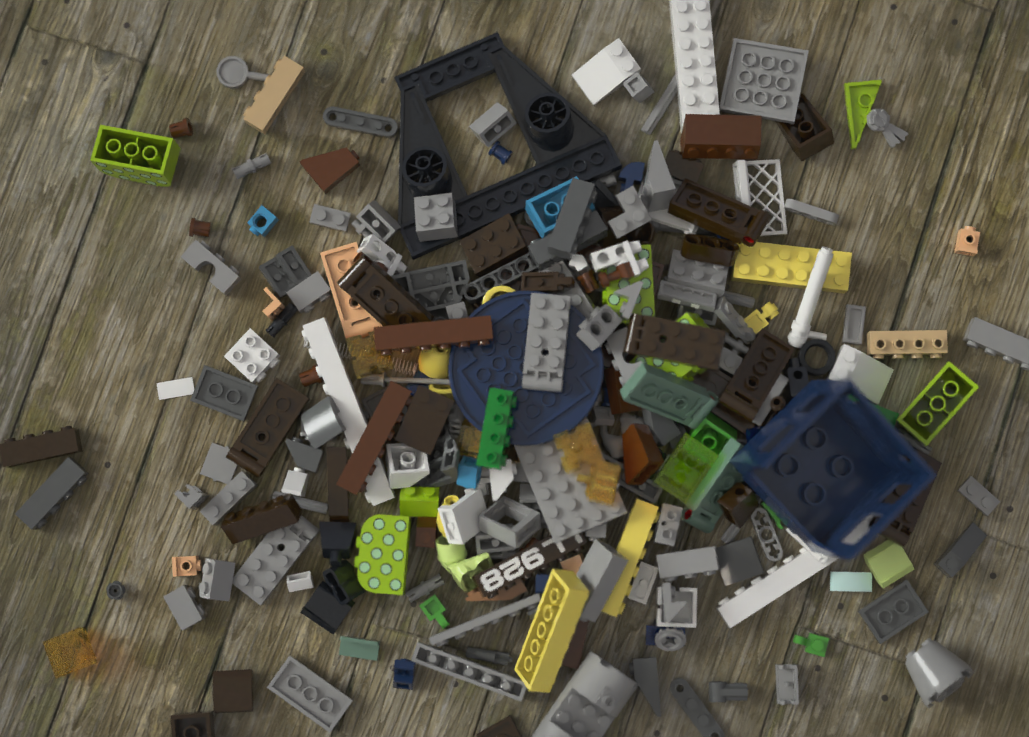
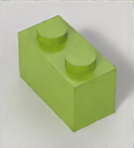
(419, 501)

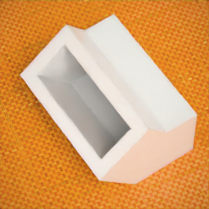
(579, 263)
(300, 581)

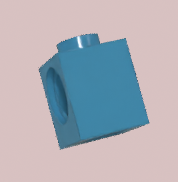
(262, 213)
(468, 473)

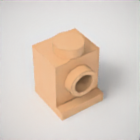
(964, 247)
(178, 568)

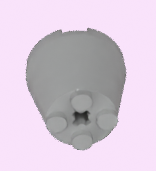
(936, 671)

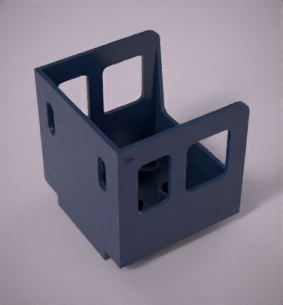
(831, 466)

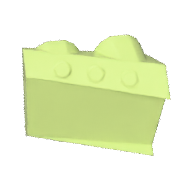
(888, 563)
(464, 570)

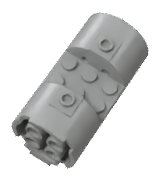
(588, 701)

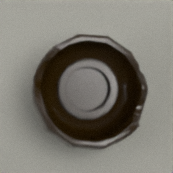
(644, 234)

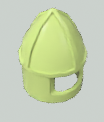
(449, 553)

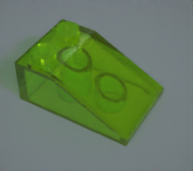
(686, 468)

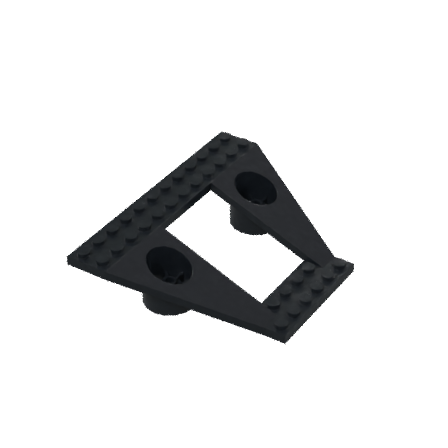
(560, 153)

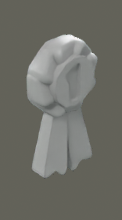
(879, 121)

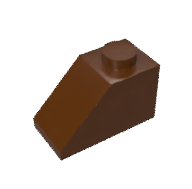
(426, 532)

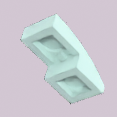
(851, 581)

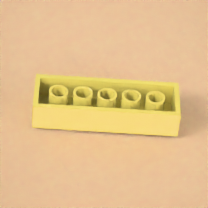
(788, 266)
(630, 545)
(551, 630)

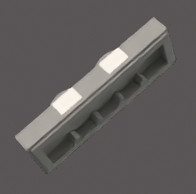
(687, 296)

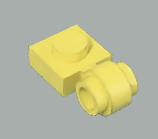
(757, 320)

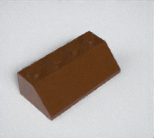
(721, 136)

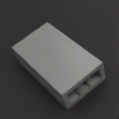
(599, 574)

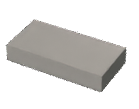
(854, 324)

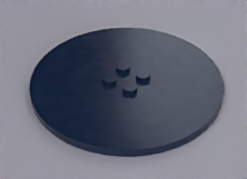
(501, 366)

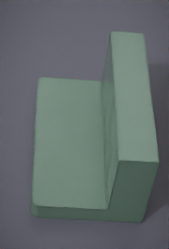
(359, 647)

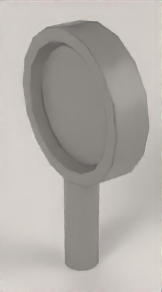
(234, 72)

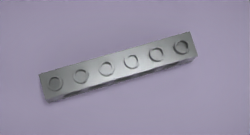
(469, 671)

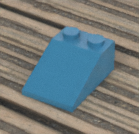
(546, 208)

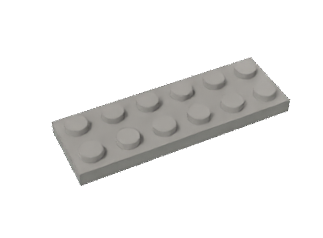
(478, 623)

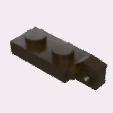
(546, 282)

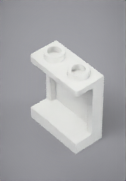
(462, 517)

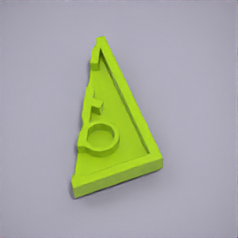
(859, 101)

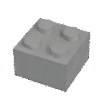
(435, 217)

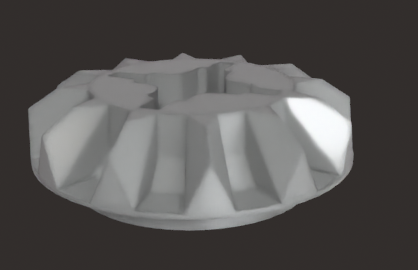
(670, 644)

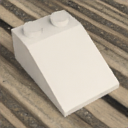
(606, 71)
(864, 371)

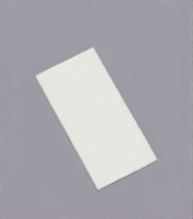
(175, 388)

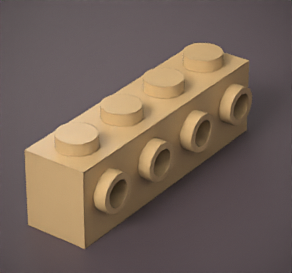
(274, 94)
(907, 343)

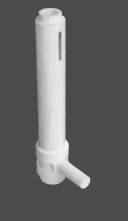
(801, 325)

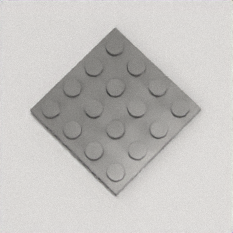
(763, 80)

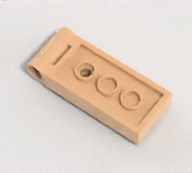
(354, 319)

